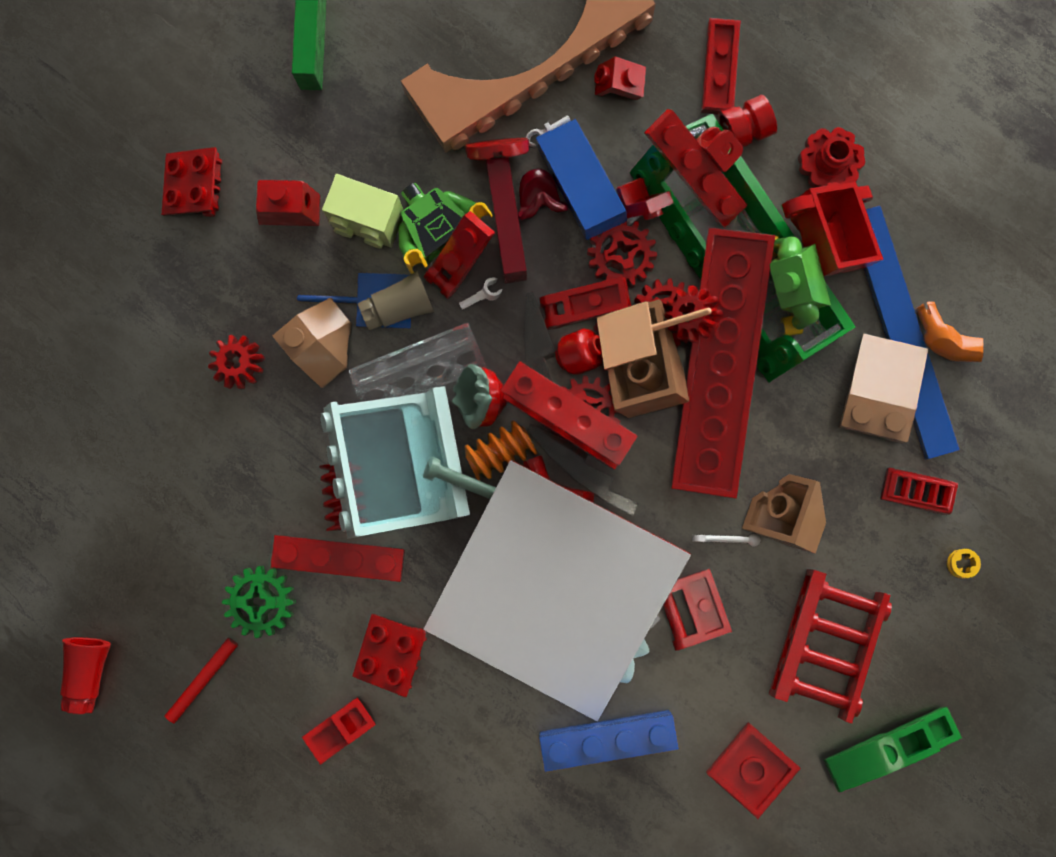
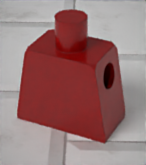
(284, 203)

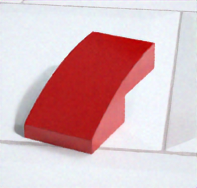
(338, 730)

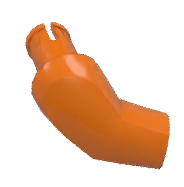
(945, 339)

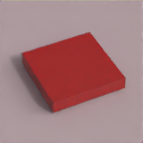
(753, 770)

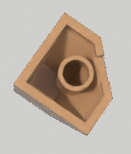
(317, 341)
(789, 513)

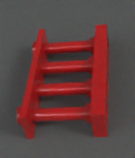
(567, 416)
(796, 651)

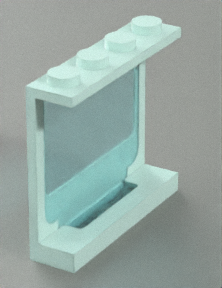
(381, 461)

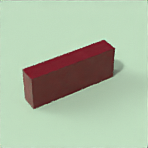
(506, 220)

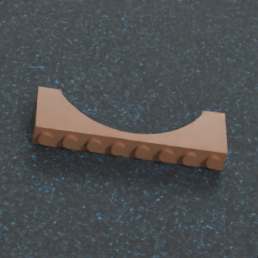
(461, 107)

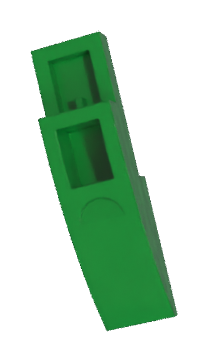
(893, 750)

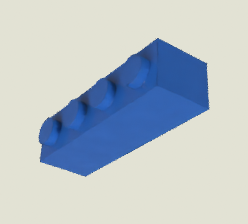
(608, 740)

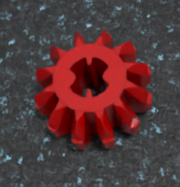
(693, 300)
(225, 366)

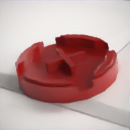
(489, 148)

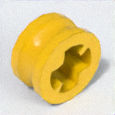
(971, 570)

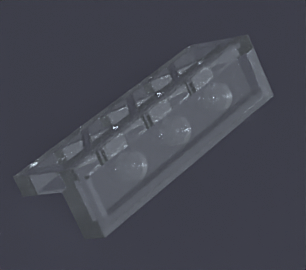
(416, 358)

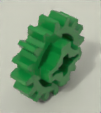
(259, 588)

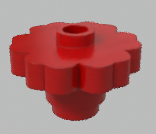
(831, 157)

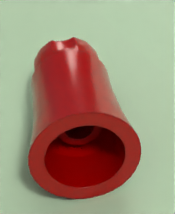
(82, 673)

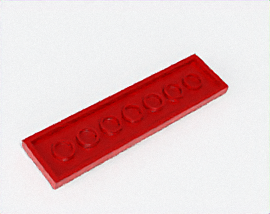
(724, 364)

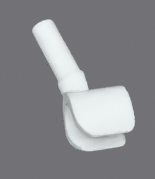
(482, 294)

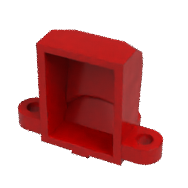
(837, 224)

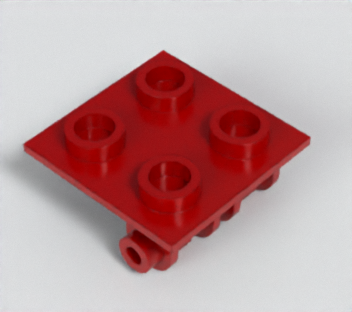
(191, 182)
(389, 655)

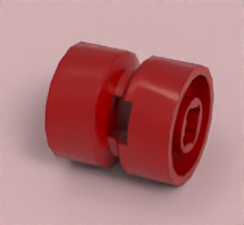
(753, 121)

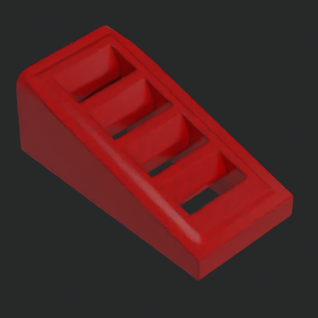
(947, 497)

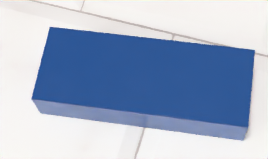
(581, 179)

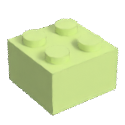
(363, 211)

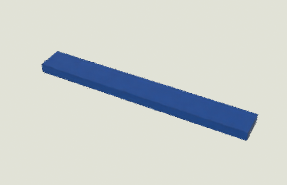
(901, 325)

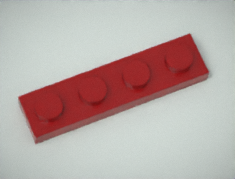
(337, 558)

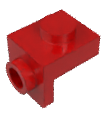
(620, 78)
(638, 201)

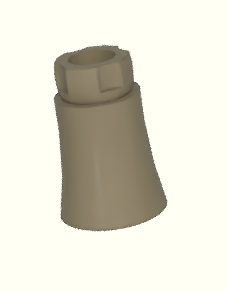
(396, 303)

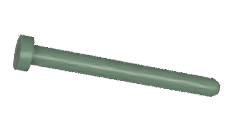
(434, 469)

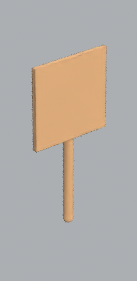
(629, 336)

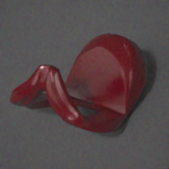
(538, 190)

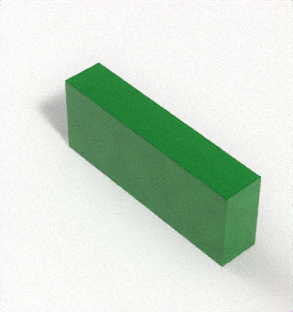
(309, 43)

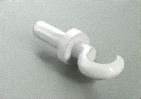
(548, 127)

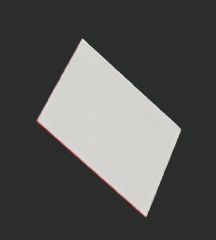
(556, 590)

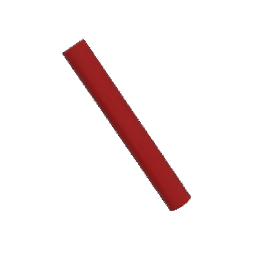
(201, 680)

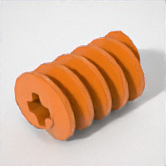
(499, 450)

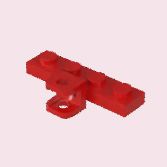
(701, 163)

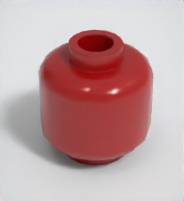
(579, 351)

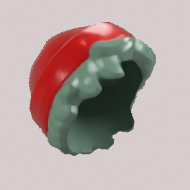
(479, 396)

